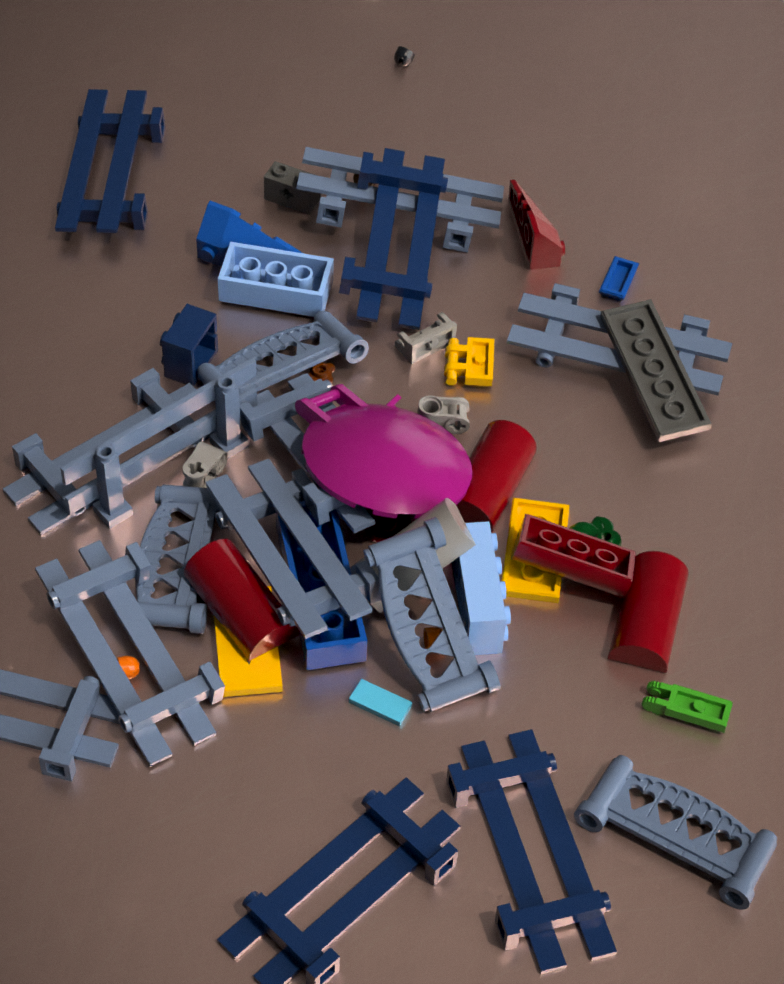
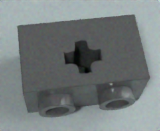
(281, 185)

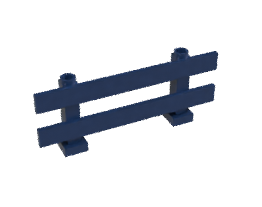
(127, 127)
(374, 279)
(533, 916)
(306, 948)

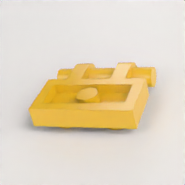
(478, 365)

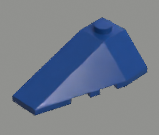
(224, 226)

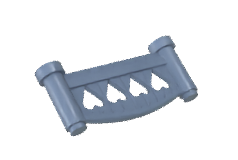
(334, 340)
(180, 607)
(463, 675)
(737, 869)

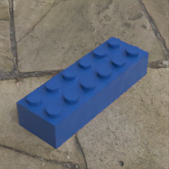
(345, 639)

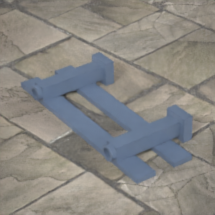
(332, 208)
(564, 309)
(277, 415)
(104, 458)
(47, 473)
(284, 498)
(177, 695)
(65, 744)

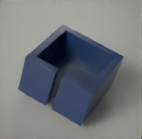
(189, 344)

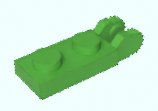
(688, 705)

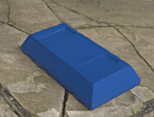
(618, 278)

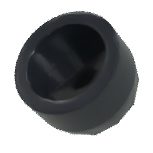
(403, 55)

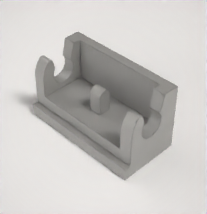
(427, 340)

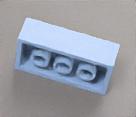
(275, 279)
(481, 592)

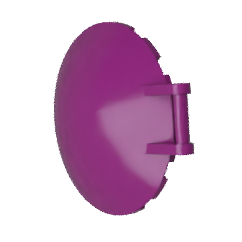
(381, 455)

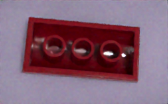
(496, 471)
(574, 556)
(238, 598)
(650, 612)

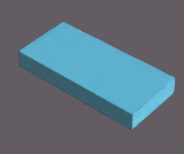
(380, 702)

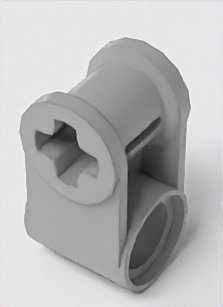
(445, 413)
(204, 465)

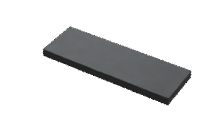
(655, 371)

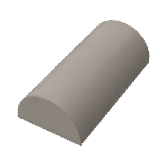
(457, 543)

